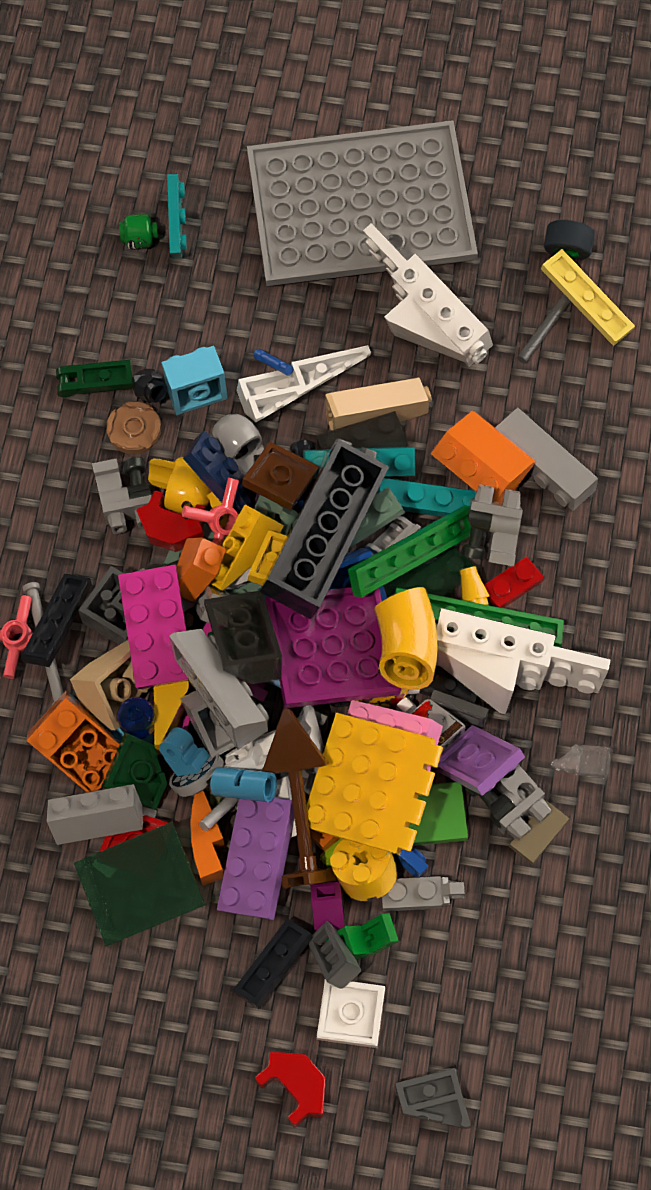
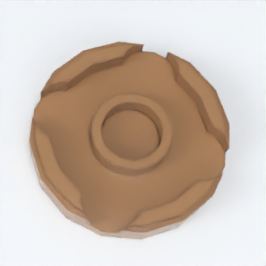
(133, 428)

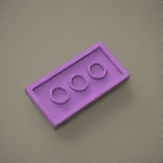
(256, 858)

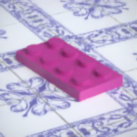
(151, 614)

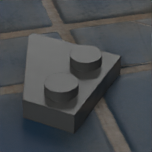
(434, 1099)

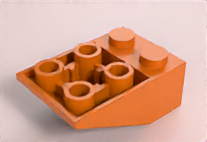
(75, 742)

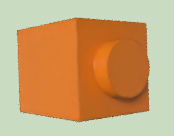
(198, 566)

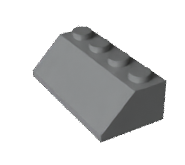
(220, 690)

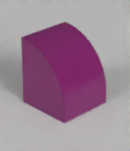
(327, 904)

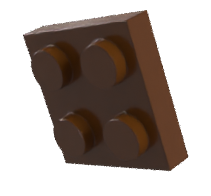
(280, 475)

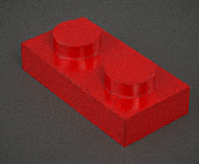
(513, 583)

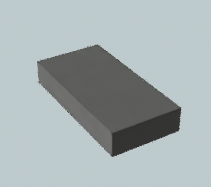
(461, 709)

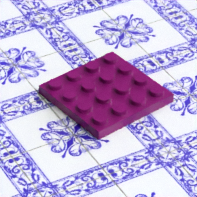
(333, 652)

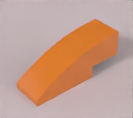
(205, 842)

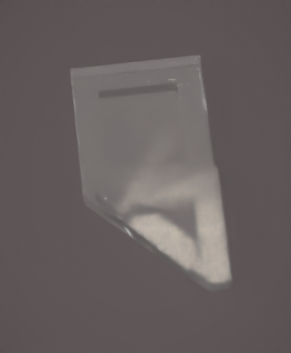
(585, 761)

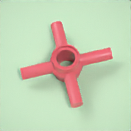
(212, 517)
(13, 628)

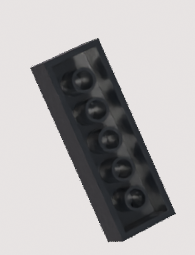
(324, 529)

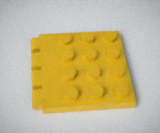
(372, 784)

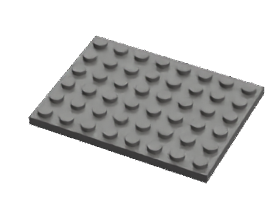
(326, 190)

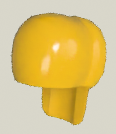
(180, 484)

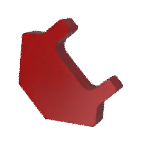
(167, 527)
(300, 1080)

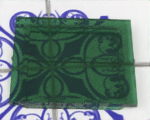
(139, 884)

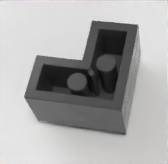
(104, 608)

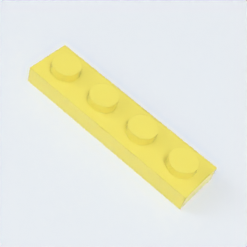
(587, 297)

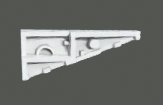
(273, 390)
(255, 753)

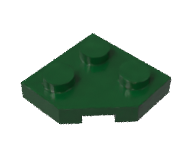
(137, 765)

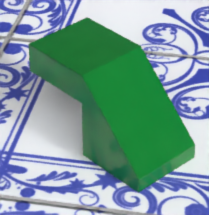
(370, 937)

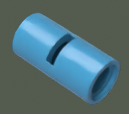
(243, 784)

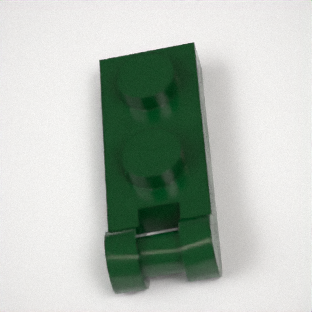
(94, 377)

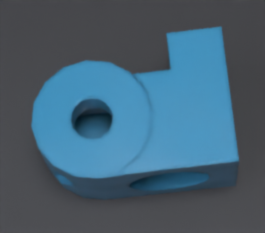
(182, 753)

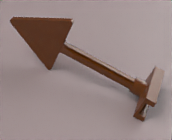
(291, 753)

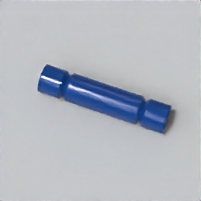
(273, 362)

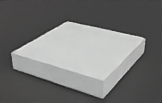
(351, 1014)

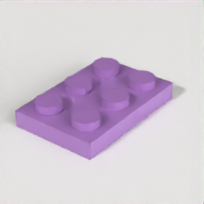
(478, 760)

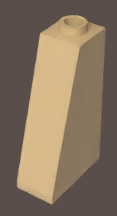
(363, 403)

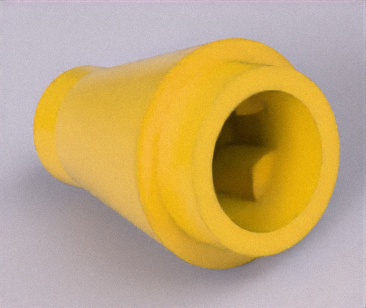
(473, 587)

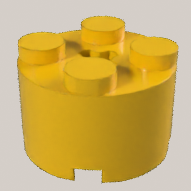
(363, 870)

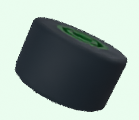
(571, 236)

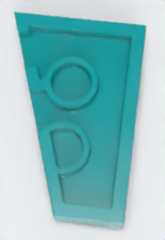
(177, 216)

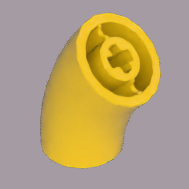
(407, 639)

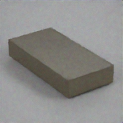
(541, 835)

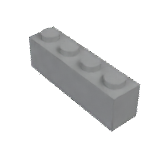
(554, 465)

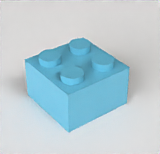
(194, 380)

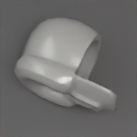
(233, 433)

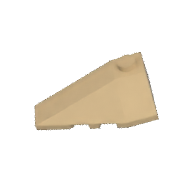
(107, 684)

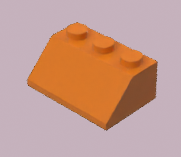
(483, 456)

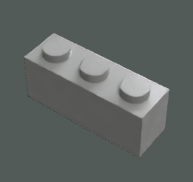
(95, 814)

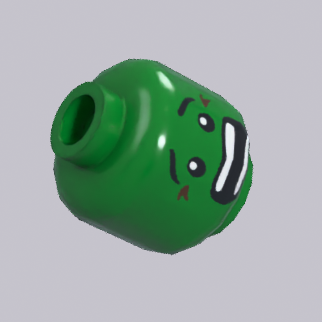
(138, 231)

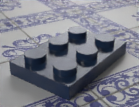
(214, 469)

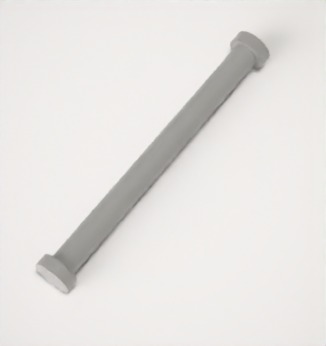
(31, 590)

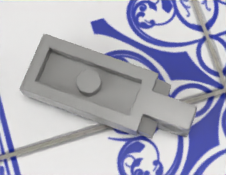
(422, 893)

